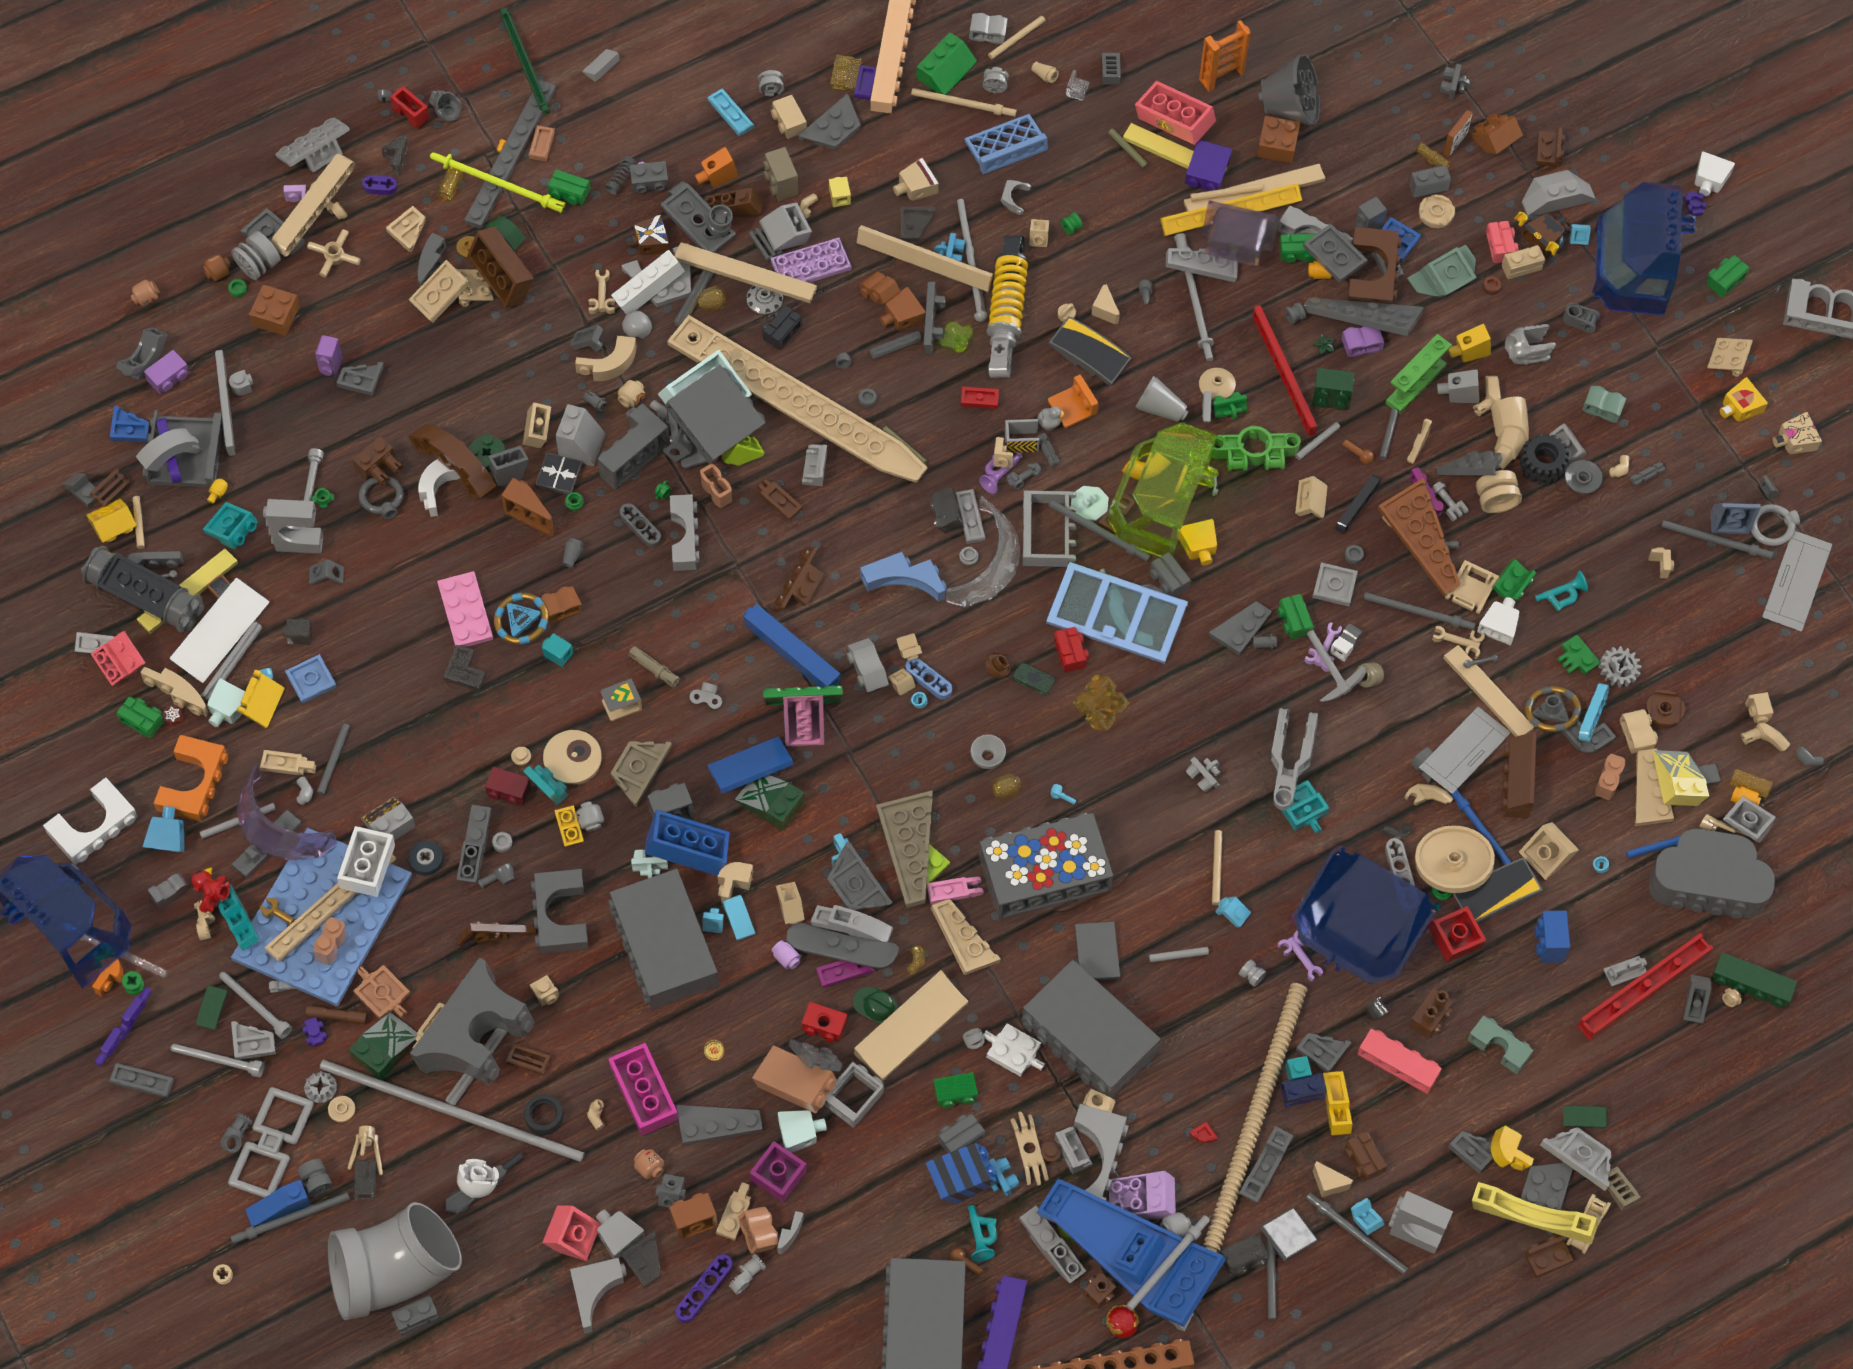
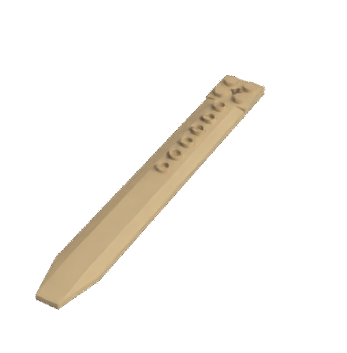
(801, 402)

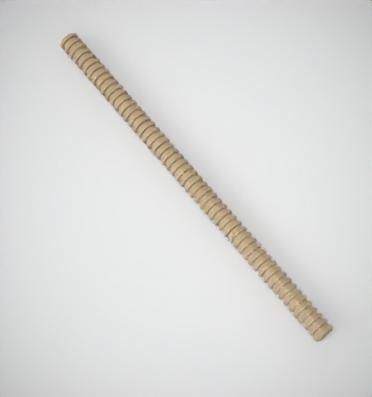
(1255, 1117)

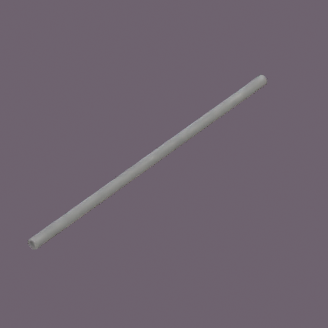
(452, 1110)

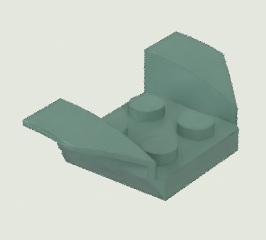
(1445, 273)

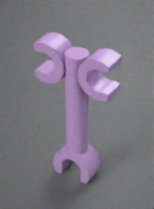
(1317, 660)
(1294, 943)

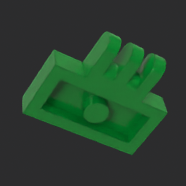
(1578, 656)

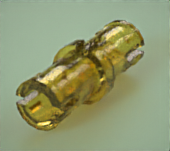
(1432, 156)

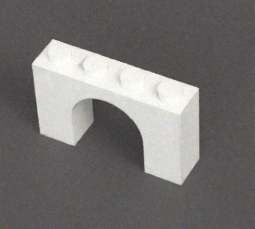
(79, 844)

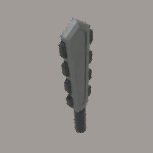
(459, 1202)

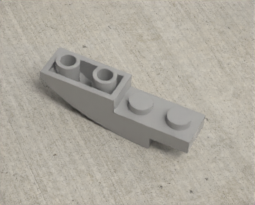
(851, 922)
(1051, 1245)

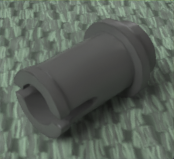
(598, 403)
(1265, 642)

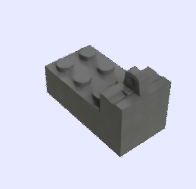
(636, 449)

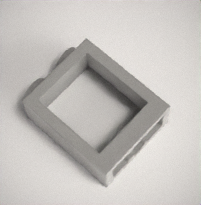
(842, 1110)

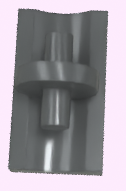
(1461, 83)

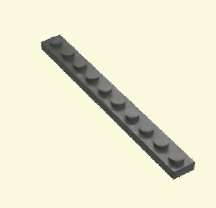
(508, 158)

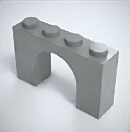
(283, 519)
(1419, 1221)

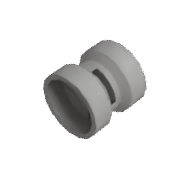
(1252, 972)

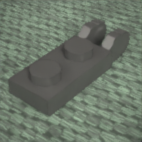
(154, 559)

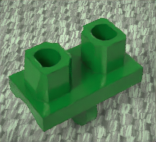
(1230, 406)

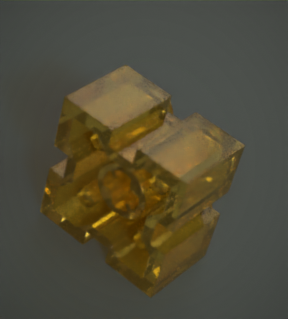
(1101, 702)

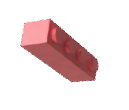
(1399, 1060)

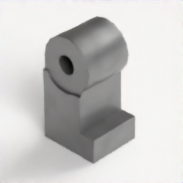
(168, 890)

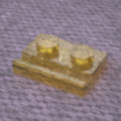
(845, 72)

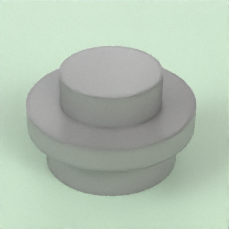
(968, 556)

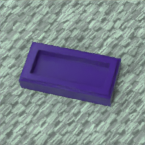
(865, 82)

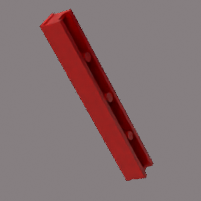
(1644, 987)

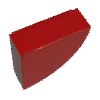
(1203, 1134)

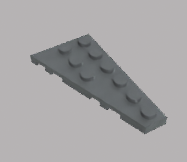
(1380, 316)

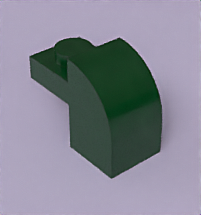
(509, 231)

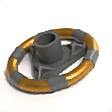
(1552, 709)

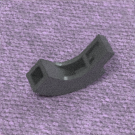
(145, 355)

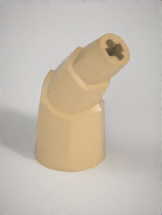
(1511, 427)

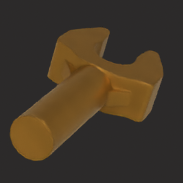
(276, 911)

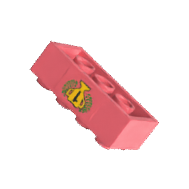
(1175, 112)

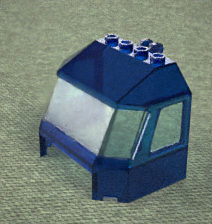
(1641, 249)

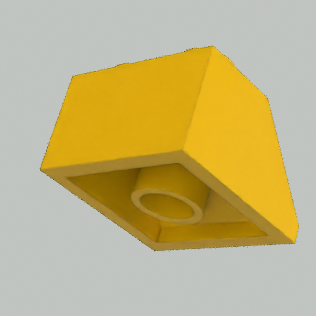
(111, 520)

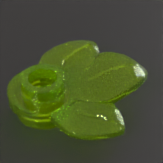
(956, 336)

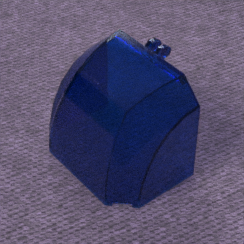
(1363, 917)

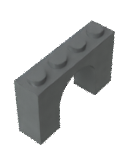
(548, 888)

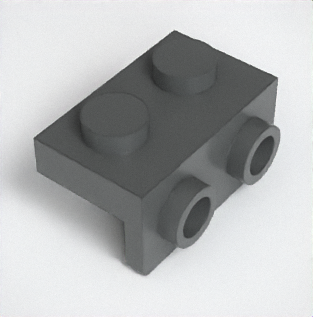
(649, 177)

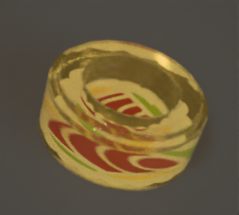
(714, 1050)

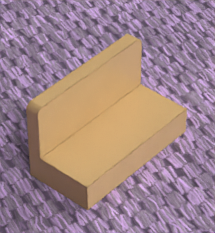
(1311, 497)

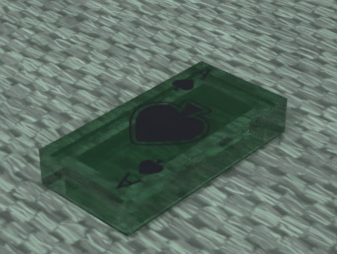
(1033, 678)

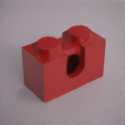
(403, 104)

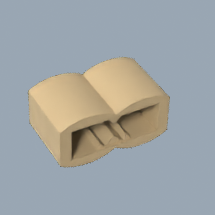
(1638, 731)

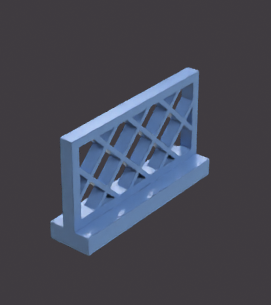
(1012, 152)

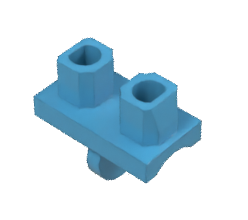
(953, 245)
(1007, 1184)

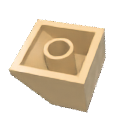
(1548, 850)

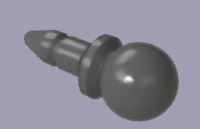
(1145, 288)

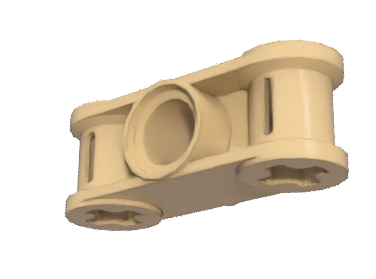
(1593, 1208)

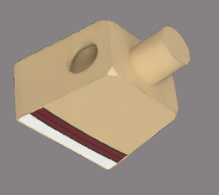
(917, 181)

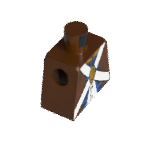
(649, 237)

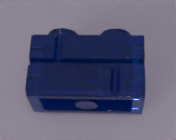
(1303, 1090)

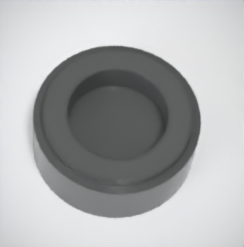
(867, 398)
(1354, 554)

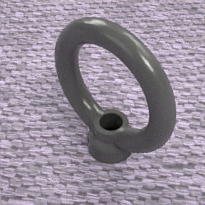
(388, 509)

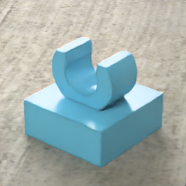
(1580, 234)
(713, 921)

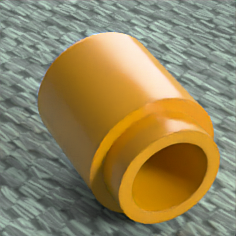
(1317, 271)
(1747, 793)

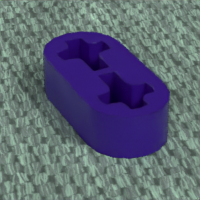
(379, 185)

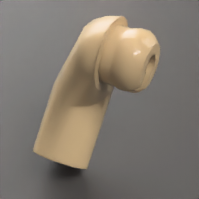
(806, 202)
(1622, 468)

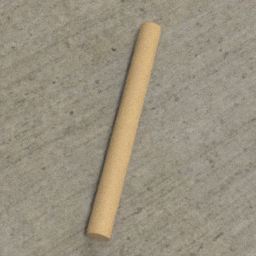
(1016, 37)
(1226, 192)
(1217, 867)

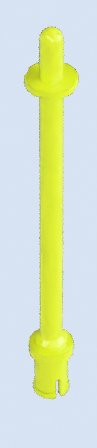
(546, 200)

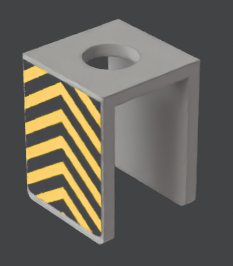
(1021, 445)

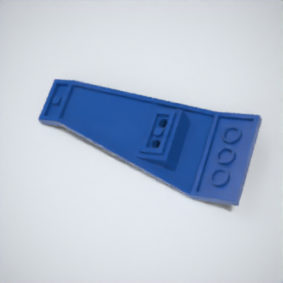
(1114, 1238)

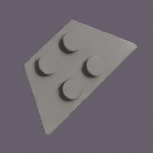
(1582, 1155)

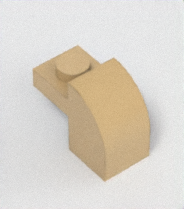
(734, 875)

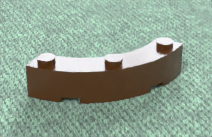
(456, 456)

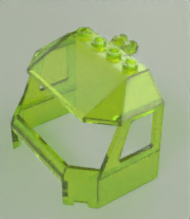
(1166, 485)

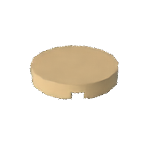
(1436, 211)

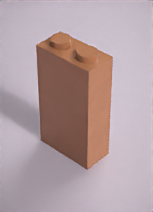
(791, 1080)

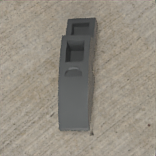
(474, 844)

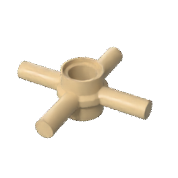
(333, 259)

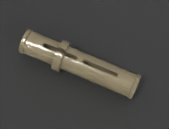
(649, 663)

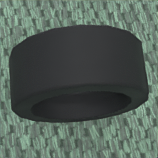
(540, 1100)

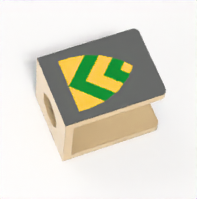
(621, 700)

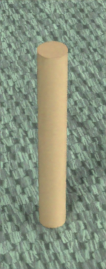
(138, 520)

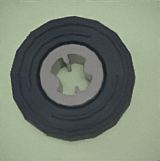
(425, 867)

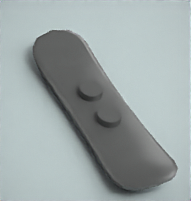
(841, 946)

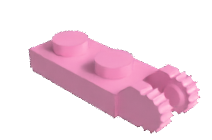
(953, 889)

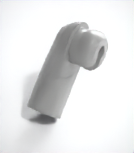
(306, 791)

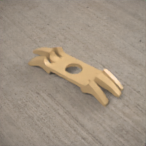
(1029, 1159)

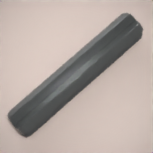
(895, 344)

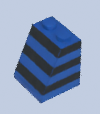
(962, 1173)

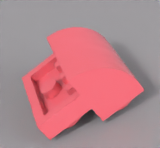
(118, 658)

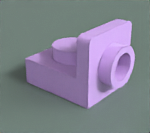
(294, 192)

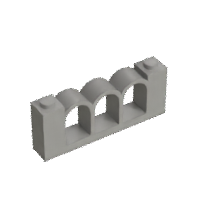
(1796, 306)

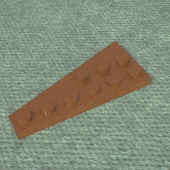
(1418, 527)

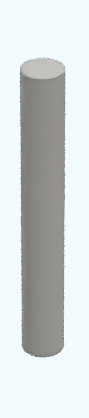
(1318, 440)
(1178, 954)

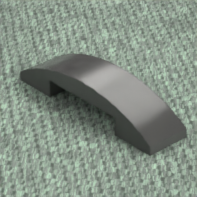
(1266, 1165)

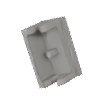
(815, 465)
(1072, 1150)

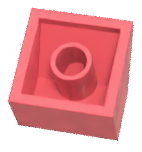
(571, 1232)

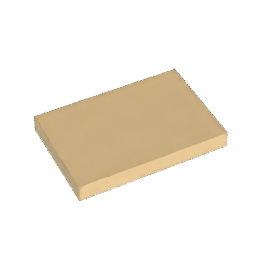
(439, 291)

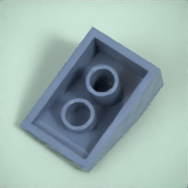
(1733, 518)

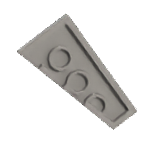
(1201, 263)

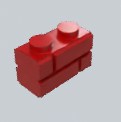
(1070, 649)

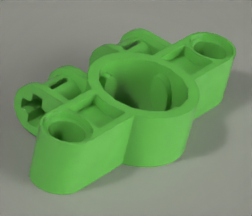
(1273, 457)

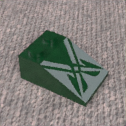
(772, 800)
(383, 1045)

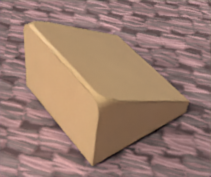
(902, 681)

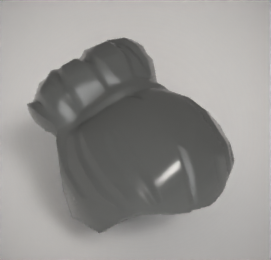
(445, 105)

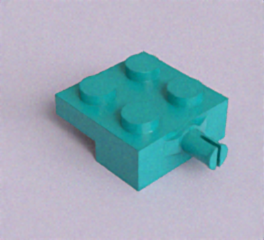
(1306, 808)

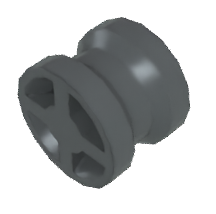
(1294, 313)

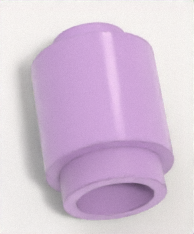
(786, 955)

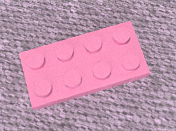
(465, 610)

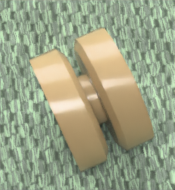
(1498, 492)

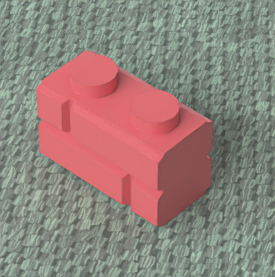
(1500, 240)

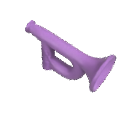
(989, 482)

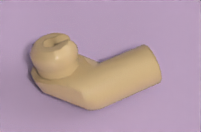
(594, 1114)

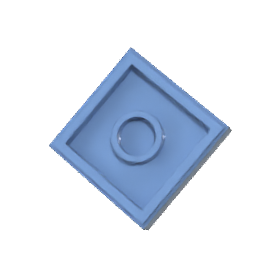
(310, 679)

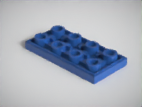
(750, 765)

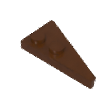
(492, 932)

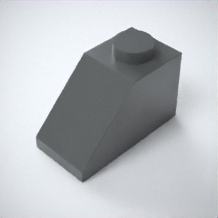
(1697, 998)

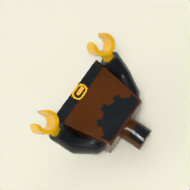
(1543, 231)

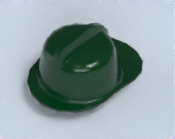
(874, 1004)

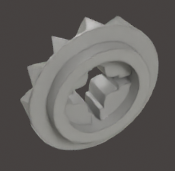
(326, 1092)

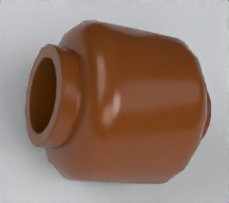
(216, 267)

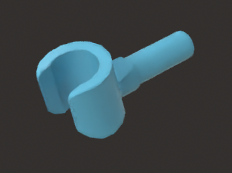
(1056, 792)

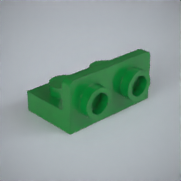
(1513, 580)

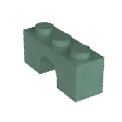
(1488, 1033)

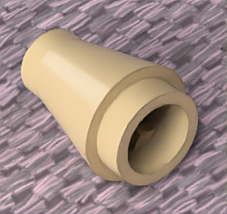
(1045, 72)

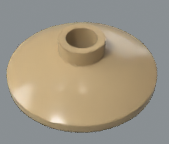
(1223, 388)

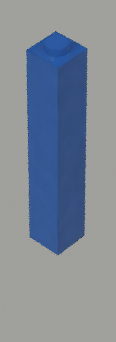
(790, 647)

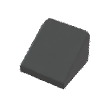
(1769, 488)

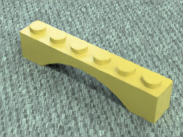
(1565, 1223)

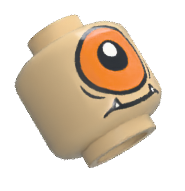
(631, 393)

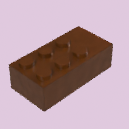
(500, 267)

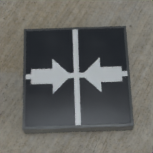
(559, 473)

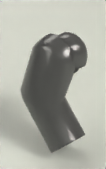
(1807, 759)

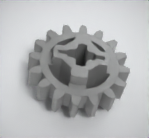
(1629, 668)

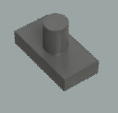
(587, 337)

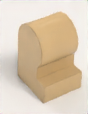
(1099, 1101)

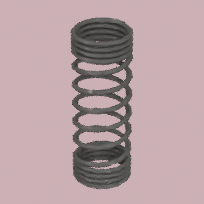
(625, 162)

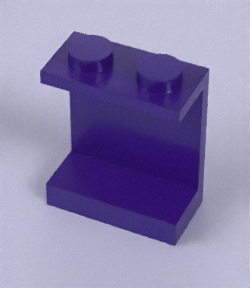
(1208, 166)

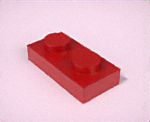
(979, 397)

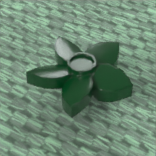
(1325, 345)

